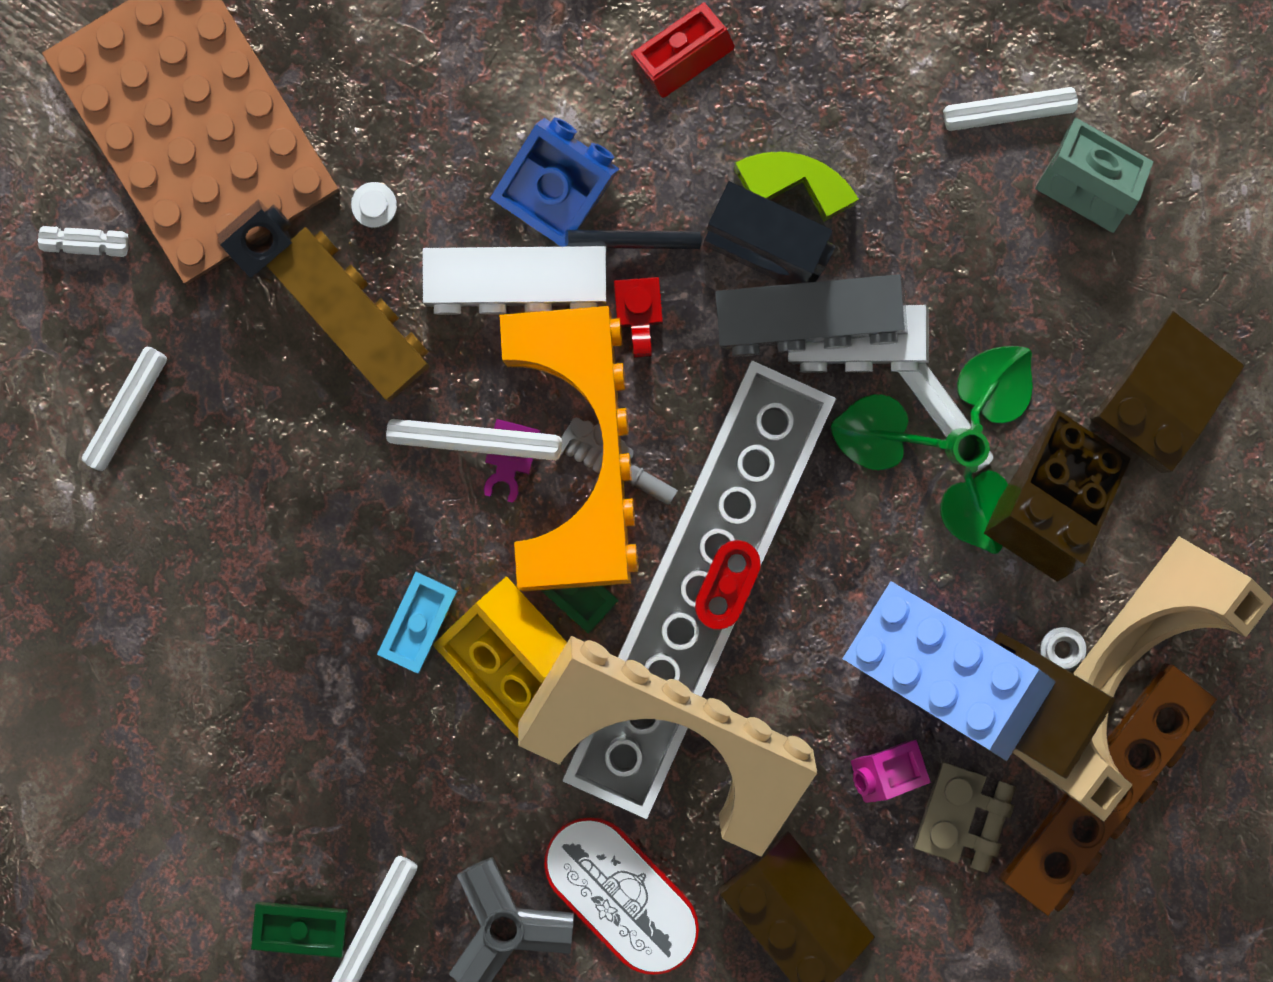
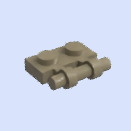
(951, 812)

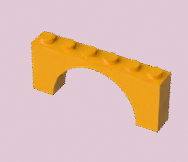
(594, 542)

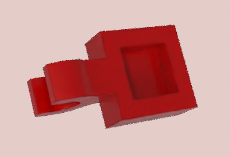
(638, 307)

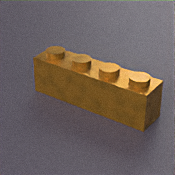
(348, 315)

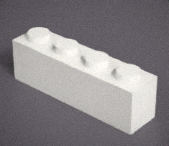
(513, 278)

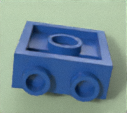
(555, 179)

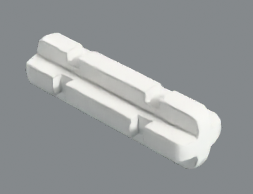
(83, 241)

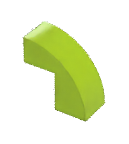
(778, 172)

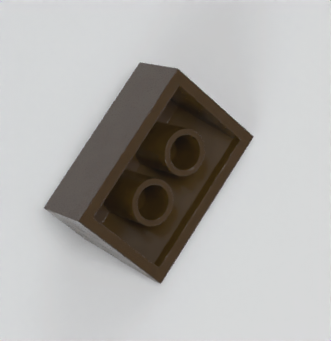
(796, 913)

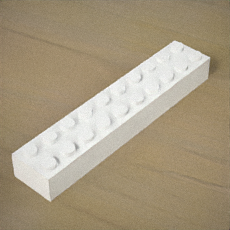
(735, 498)

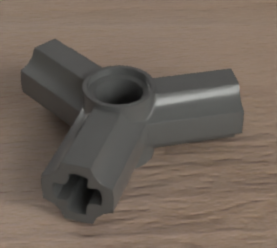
(490, 900)

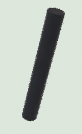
(634, 239)

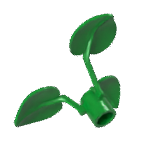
(999, 388)

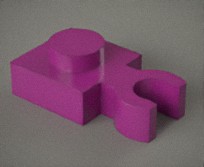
(508, 465)

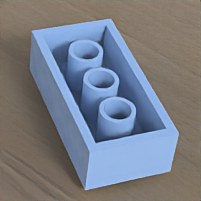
(949, 670)

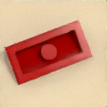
(683, 50)

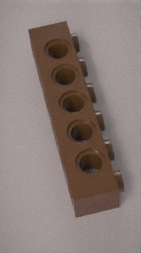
(1054, 834)

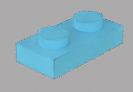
(417, 622)

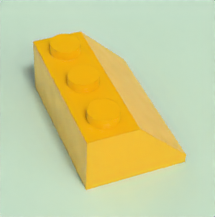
(502, 650)

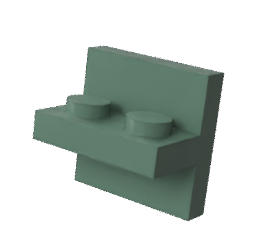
(1095, 175)

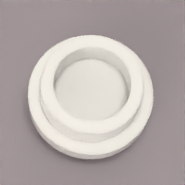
(374, 205)

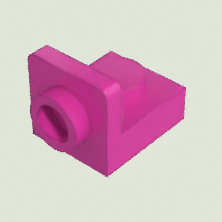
(890, 772)

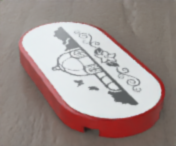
(621, 895)

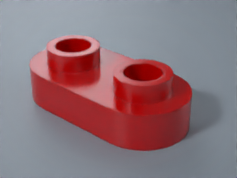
(727, 584)

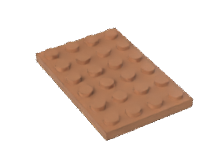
(188, 123)

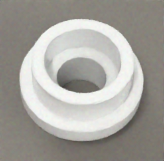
(1075, 641)

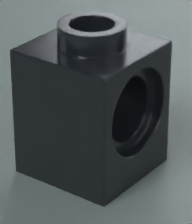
(255, 257)

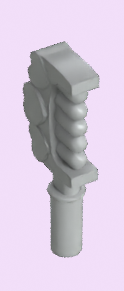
(586, 445)

